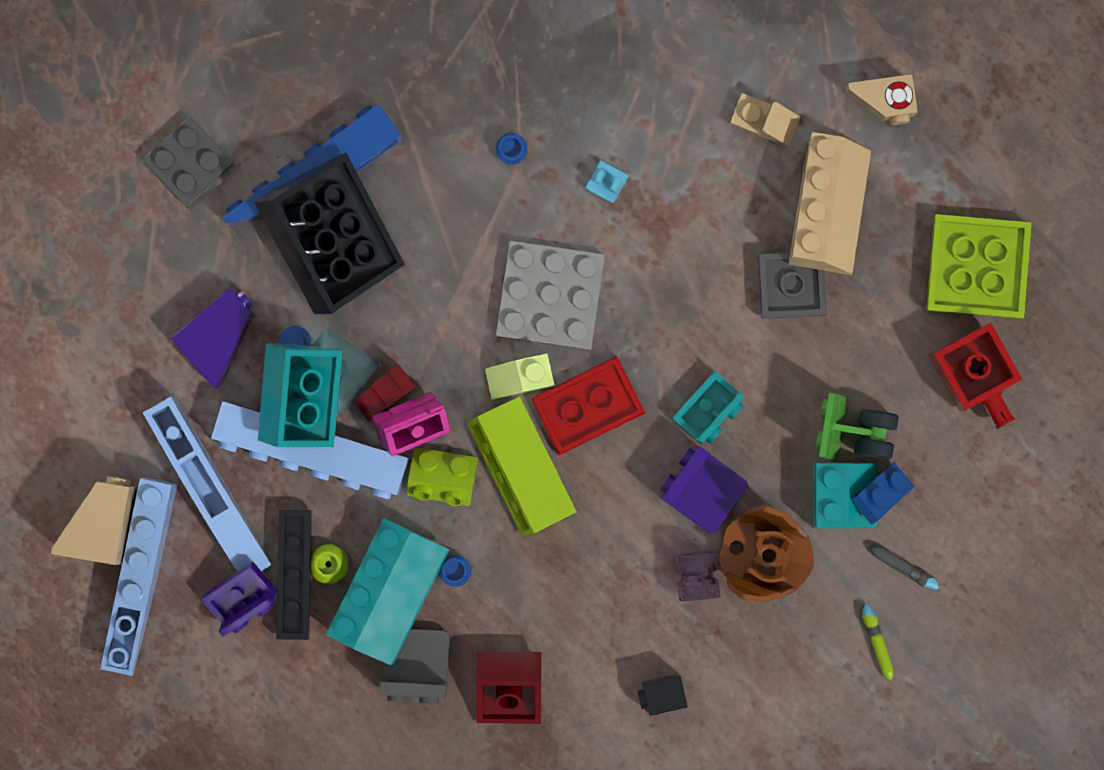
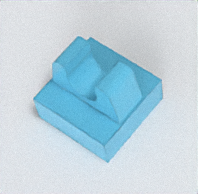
(606, 182)

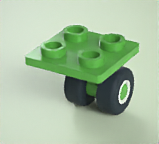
(878, 423)

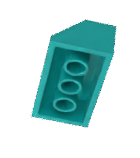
(388, 591)

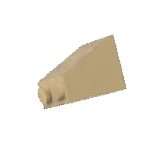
(100, 524)

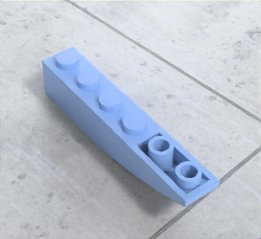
(205, 484)
(138, 574)

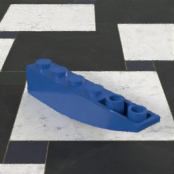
(362, 141)

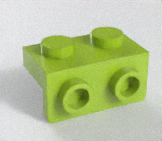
(442, 477)

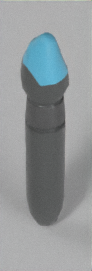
(922, 578)

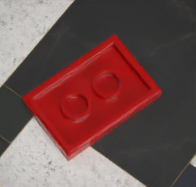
(588, 405)

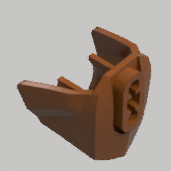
(759, 579)

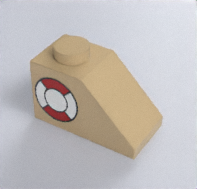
(886, 98)

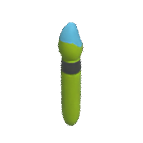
(871, 621)

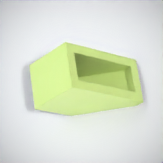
(519, 376)

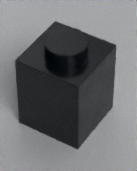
(662, 695)

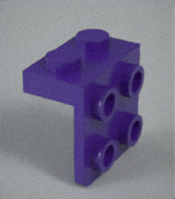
(703, 489)

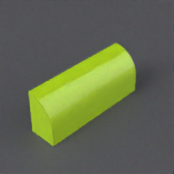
(521, 467)

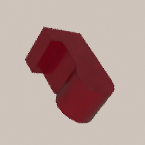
(384, 392)

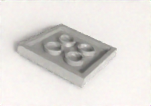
(550, 295)

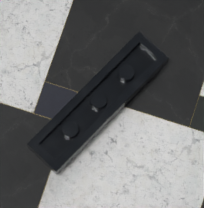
(294, 574)

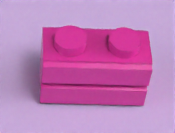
(411, 424)

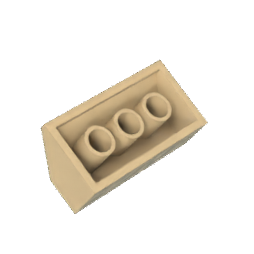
(830, 204)

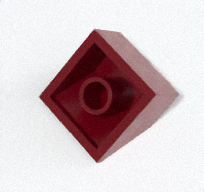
(508, 687)

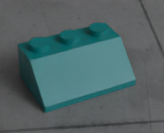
(299, 396)

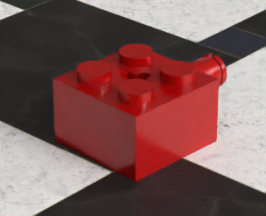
(994, 376)

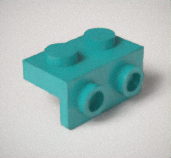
(708, 408)

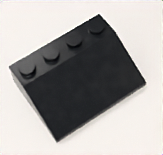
(330, 234)

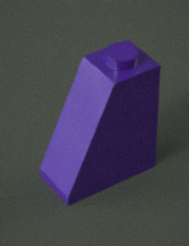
(215, 335)

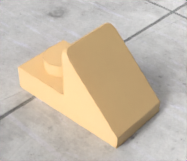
(765, 119)

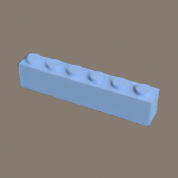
(347, 460)

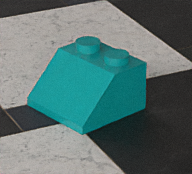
(832, 494)

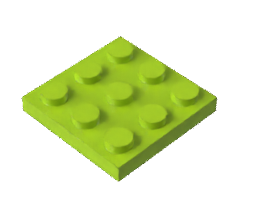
(978, 266)

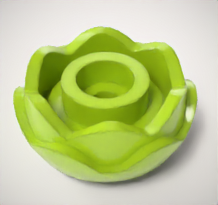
(331, 574)

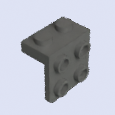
(419, 668)

